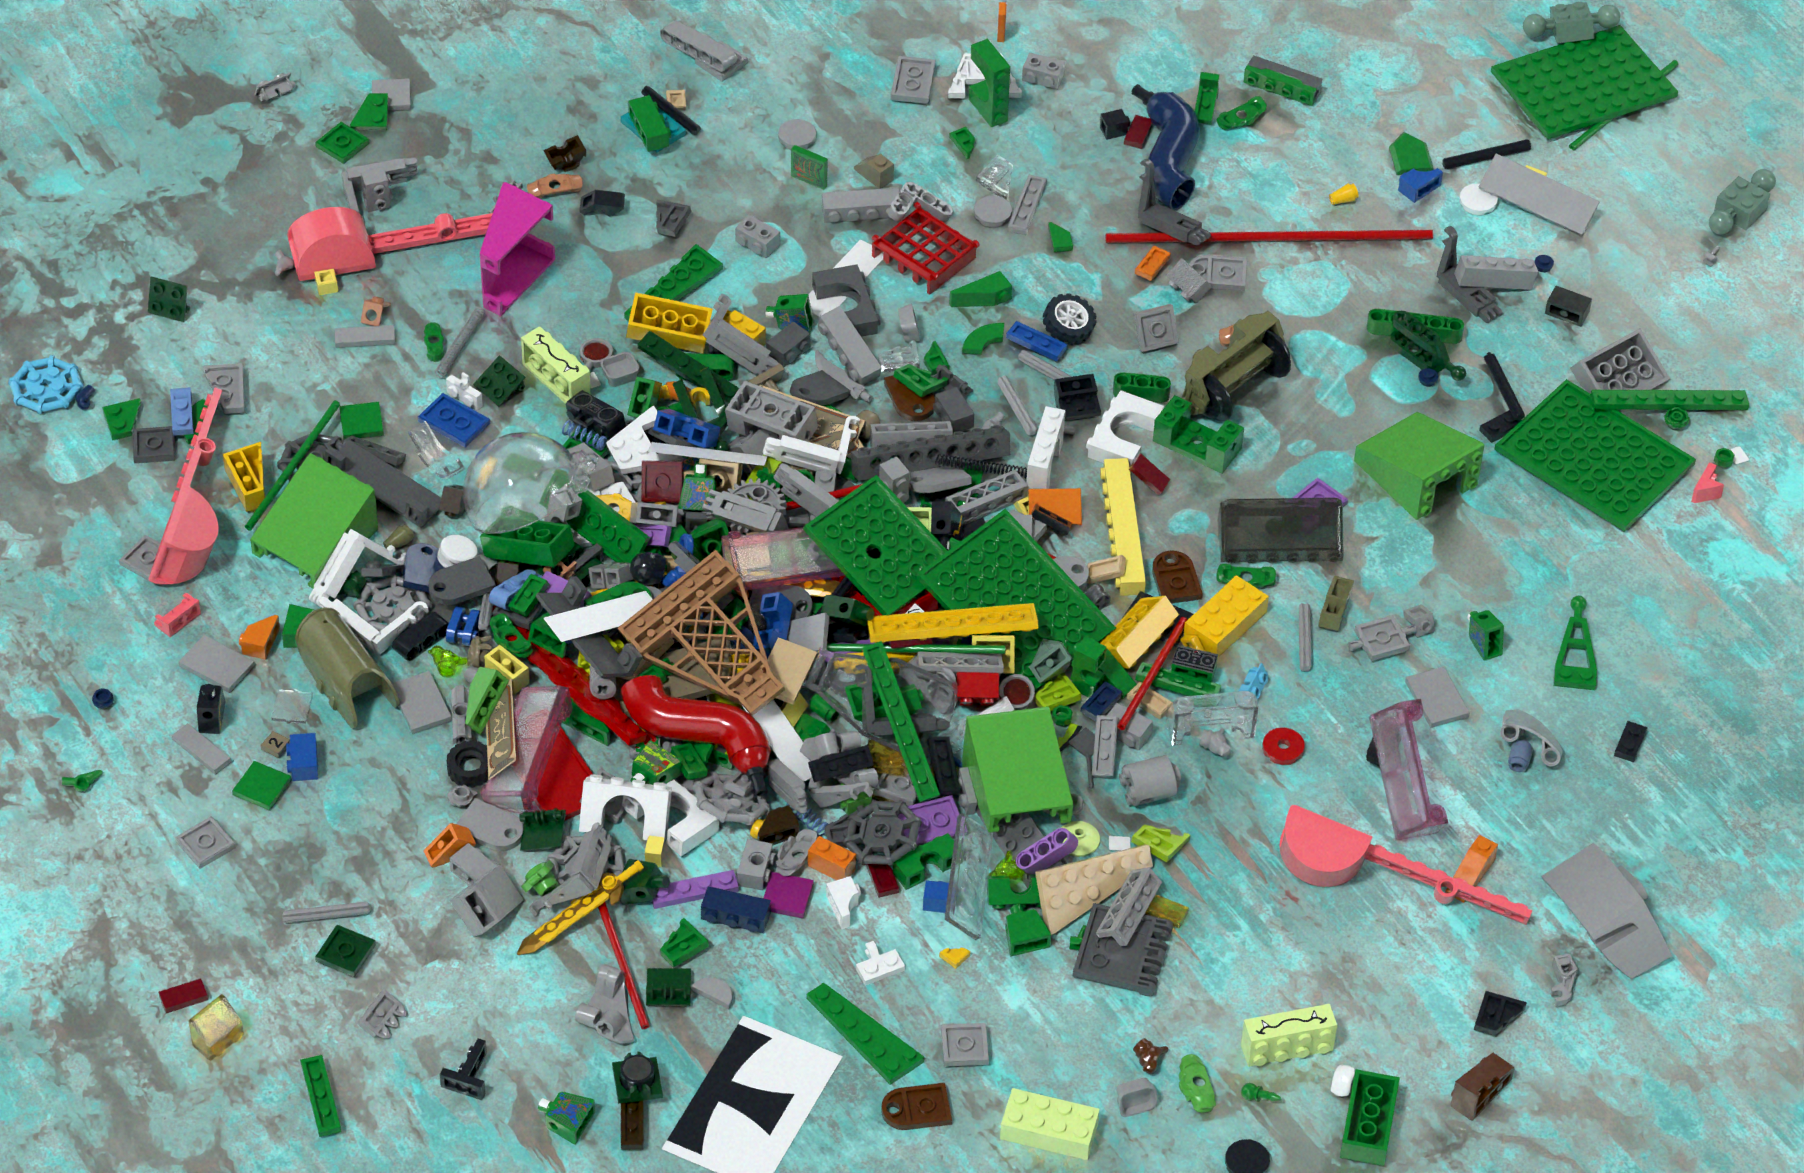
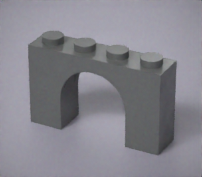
(849, 282)

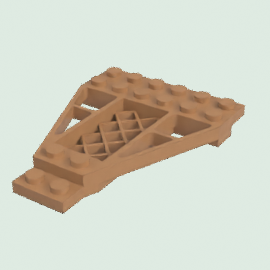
(680, 606)

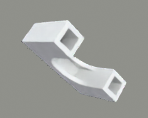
(1124, 410)
(1046, 445)
(653, 798)
(689, 832)

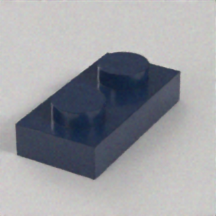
(1101, 701)

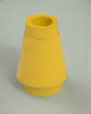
(1344, 194)

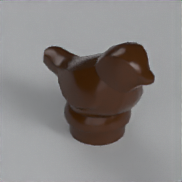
(1148, 1054)

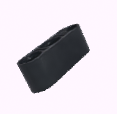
(420, 636)

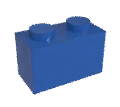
(303, 757)

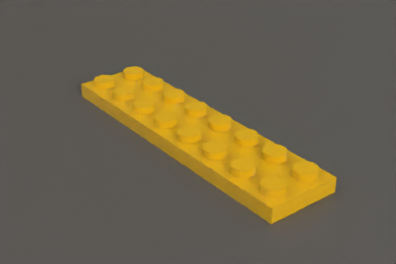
(953, 623)

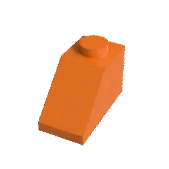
(259, 637)
(447, 844)

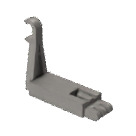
(396, 168)
(735, 343)
(803, 490)
(745, 512)
(787, 785)
(830, 792)
(585, 870)

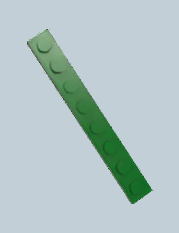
(1669, 399)
(900, 722)

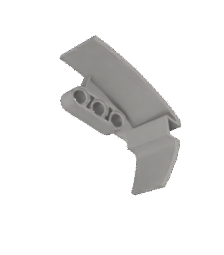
(1610, 909)

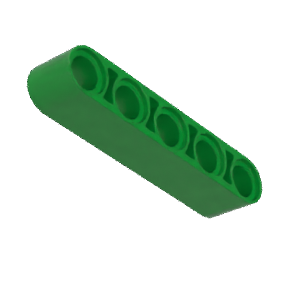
(1448, 328)

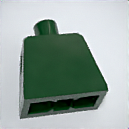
(855, 613)
(644, 884)

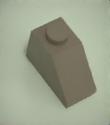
(876, 170)

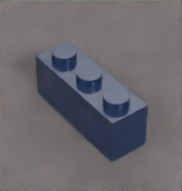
(735, 909)

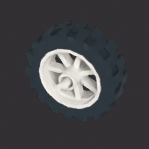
(1061, 327)

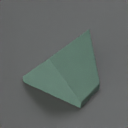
(1050, 660)

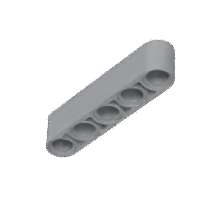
(698, 46)

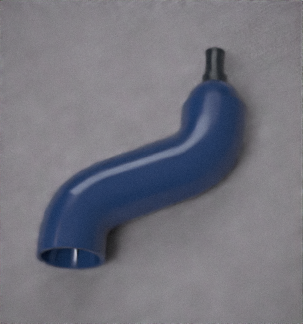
(1173, 146)

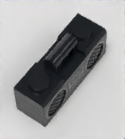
(595, 415)

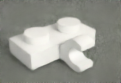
(463, 391)
(879, 966)

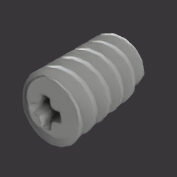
(602, 687)

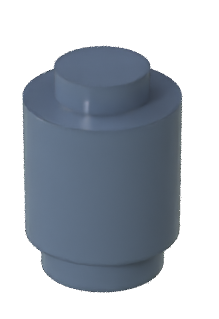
(1520, 755)

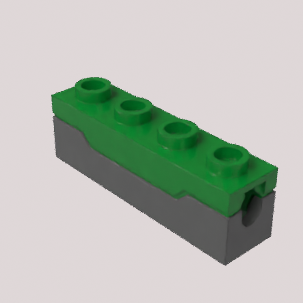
(1282, 80)

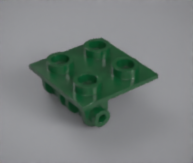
(168, 299)
(500, 381)
(542, 829)
(668, 987)

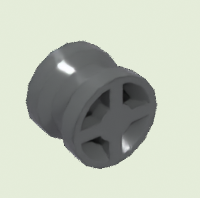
(1098, 596)

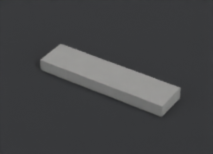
(1027, 204)

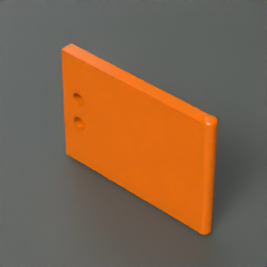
(1061, 502)

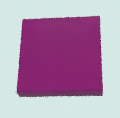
(788, 894)

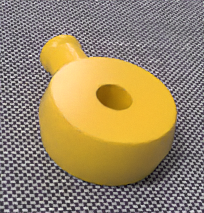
(756, 827)

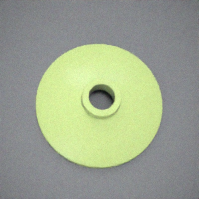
(1087, 837)

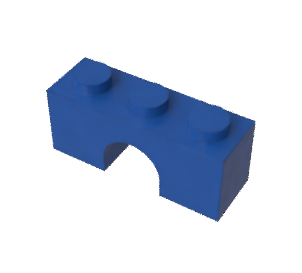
(679, 424)
(777, 614)

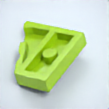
(1057, 693)
(1161, 842)

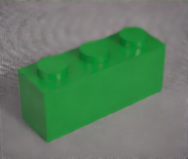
(649, 123)

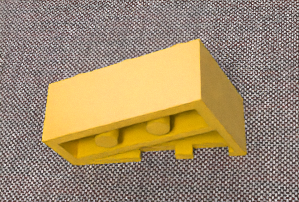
(246, 474)

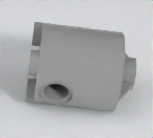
(1150, 780)

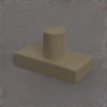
(769, 377)

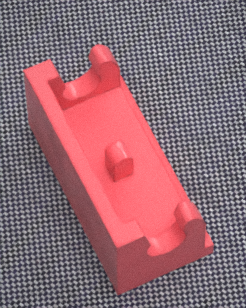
(179, 616)

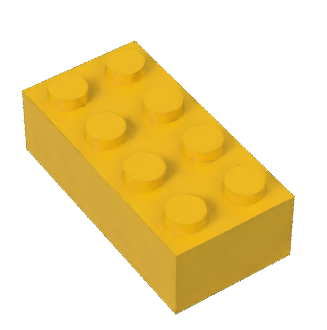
(671, 320)
(1227, 615)

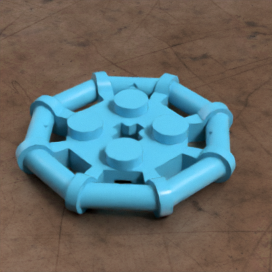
(48, 397)

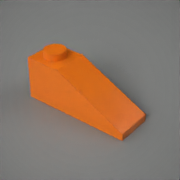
(1476, 862)

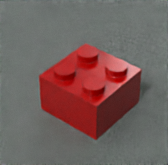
(977, 688)

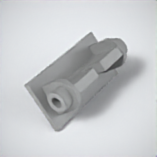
(281, 82)

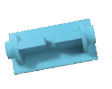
(1256, 679)

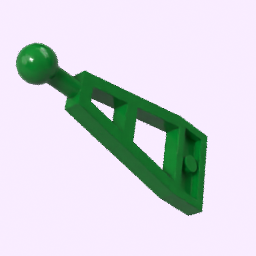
(1576, 676)

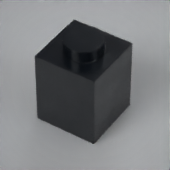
(1114, 124)

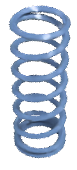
(600, 443)
(808, 821)

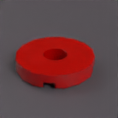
(1283, 736)

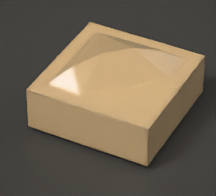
(676, 98)

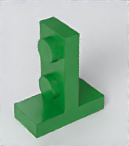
(1207, 97)

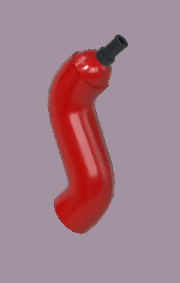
(700, 723)

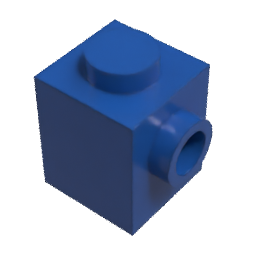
(935, 896)

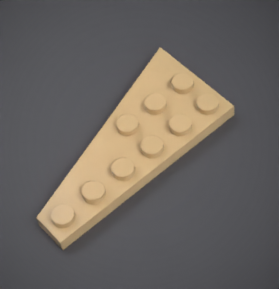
(1074, 887)

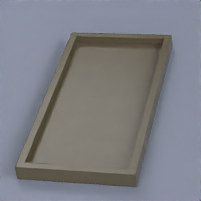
(679, 687)

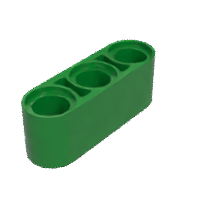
(718, 363)
(1144, 386)

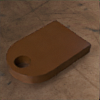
(907, 401)
(1177, 579)
(918, 1107)

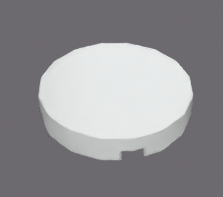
(1476, 200)

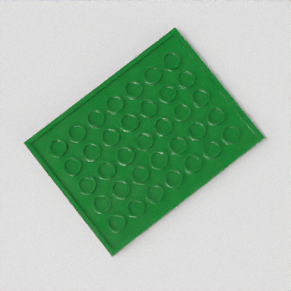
(1584, 82)
(1595, 455)
(1008, 567)

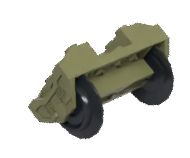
(1253, 346)

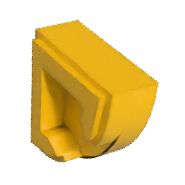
(1192, 641)
(954, 957)

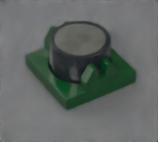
(635, 1077)

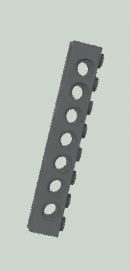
(997, 447)

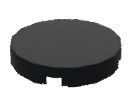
(1247, 1157)

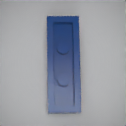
(1036, 341)

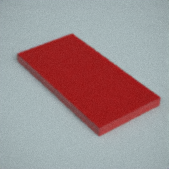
(563, 778)

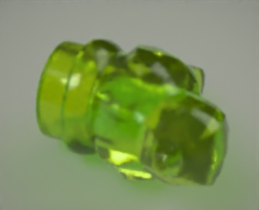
(446, 660)
(1007, 867)

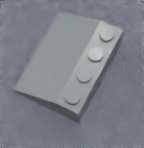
(1622, 366)

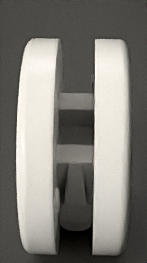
(455, 550)

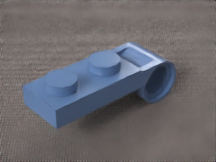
(181, 411)
(505, 592)

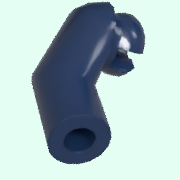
(82, 397)

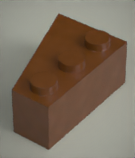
(1481, 1085)

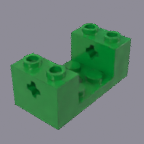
(1177, 432)

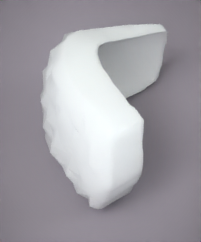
(1343, 1080)

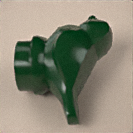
(353, 584)

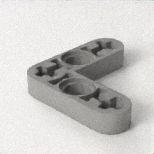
(914, 193)

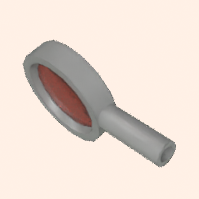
(594, 351)
(1018, 690)

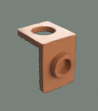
(376, 304)
(566, 572)

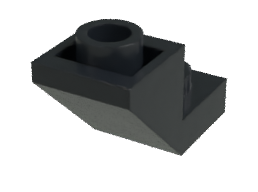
(607, 201)

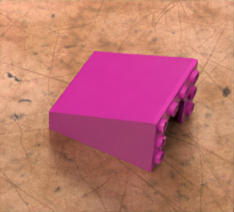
(509, 254)

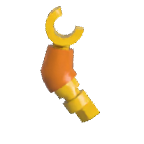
(697, 394)

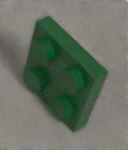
(345, 950)

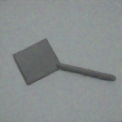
(1084, 743)

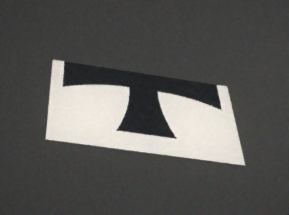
(752, 1101)

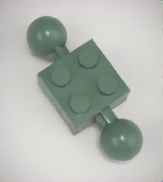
(1571, 22)
(1742, 202)

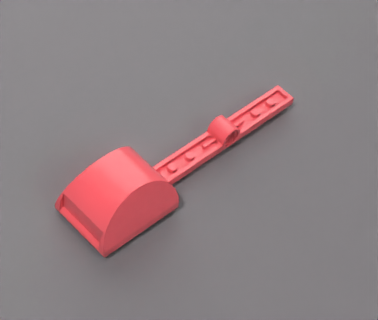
(339, 239)
(192, 522)
(1333, 854)

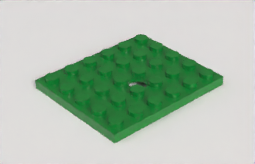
(876, 519)

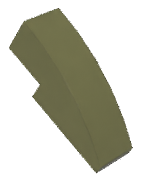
(1336, 603)

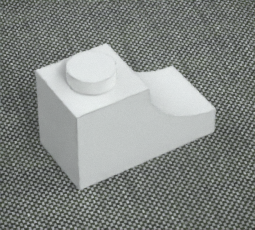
(842, 897)

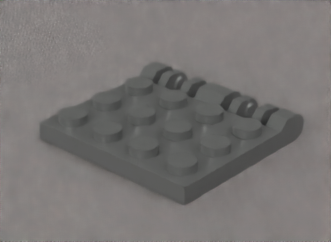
(1122, 966)

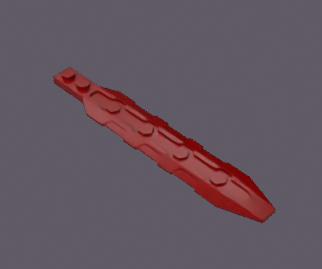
(567, 674)

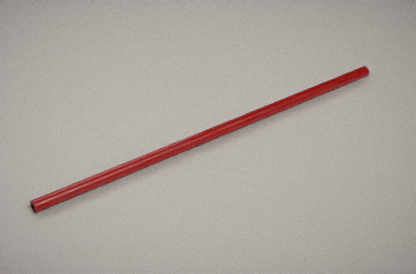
(1277, 236)

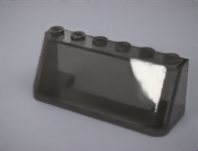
(1281, 530)

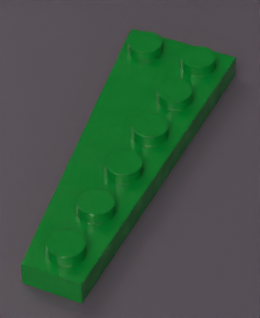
(874, 1042)

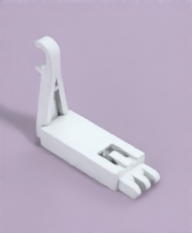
(812, 455)
(342, 562)
(369, 636)

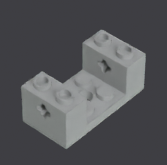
(789, 418)

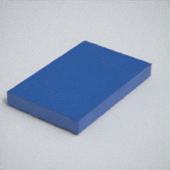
(454, 420)

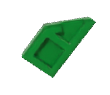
(963, 140)
(1060, 238)
(934, 358)

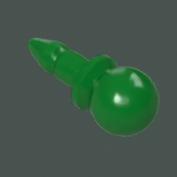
(1251, 1091)

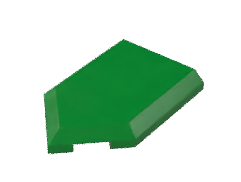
(1410, 153)

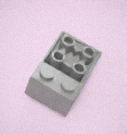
(487, 900)

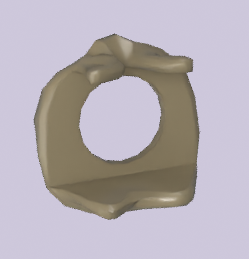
(475, 652)

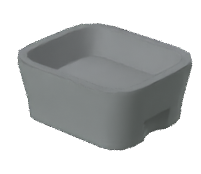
(908, 323)
(620, 368)
(1136, 1097)

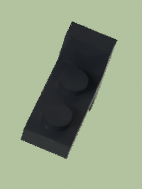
(464, 1080)

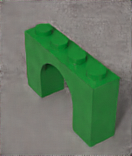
(992, 94)

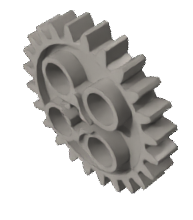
(760, 493)

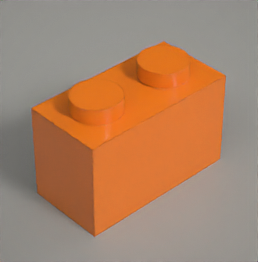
(831, 859)

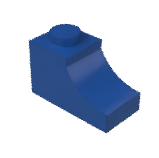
(1418, 184)

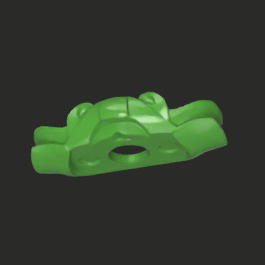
(1201, 1096)

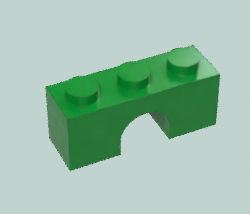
(1087, 660)
(910, 868)
(1000, 893)

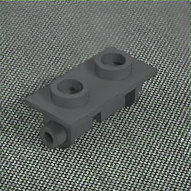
(953, 381)

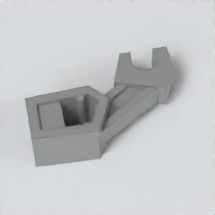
(1563, 989)

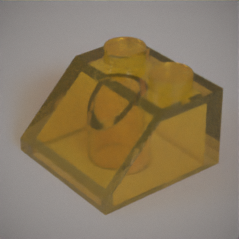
(215, 1028)

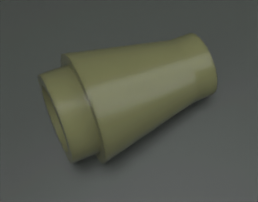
(399, 537)

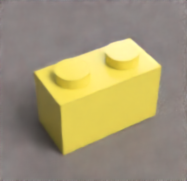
(509, 667)

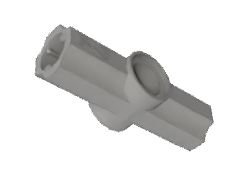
(461, 731)

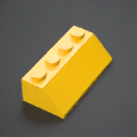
(1132, 637)

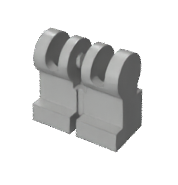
(609, 575)

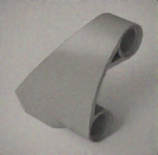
(1515, 724)
(832, 743)
(607, 1007)

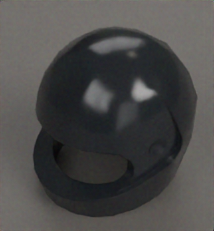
(648, 568)

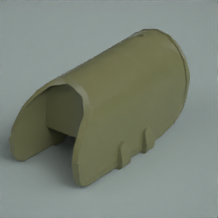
(339, 662)

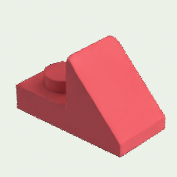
(1707, 486)

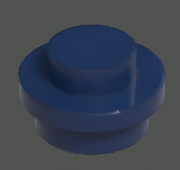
(1544, 263)
(1428, 377)
(102, 698)

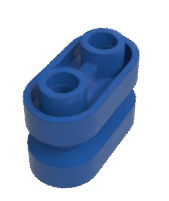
(456, 623)

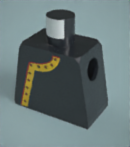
(946, 522)
(210, 700)

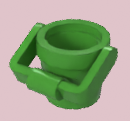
(541, 879)

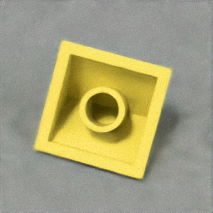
(1009, 641)

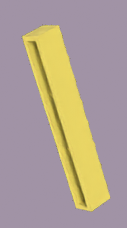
(1123, 524)

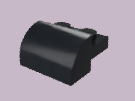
(1077, 396)

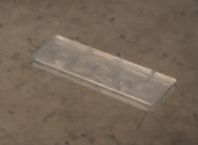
(968, 876)

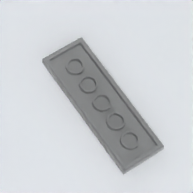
(1539, 194)

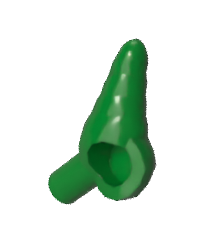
(82, 781)

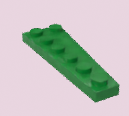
(684, 277)

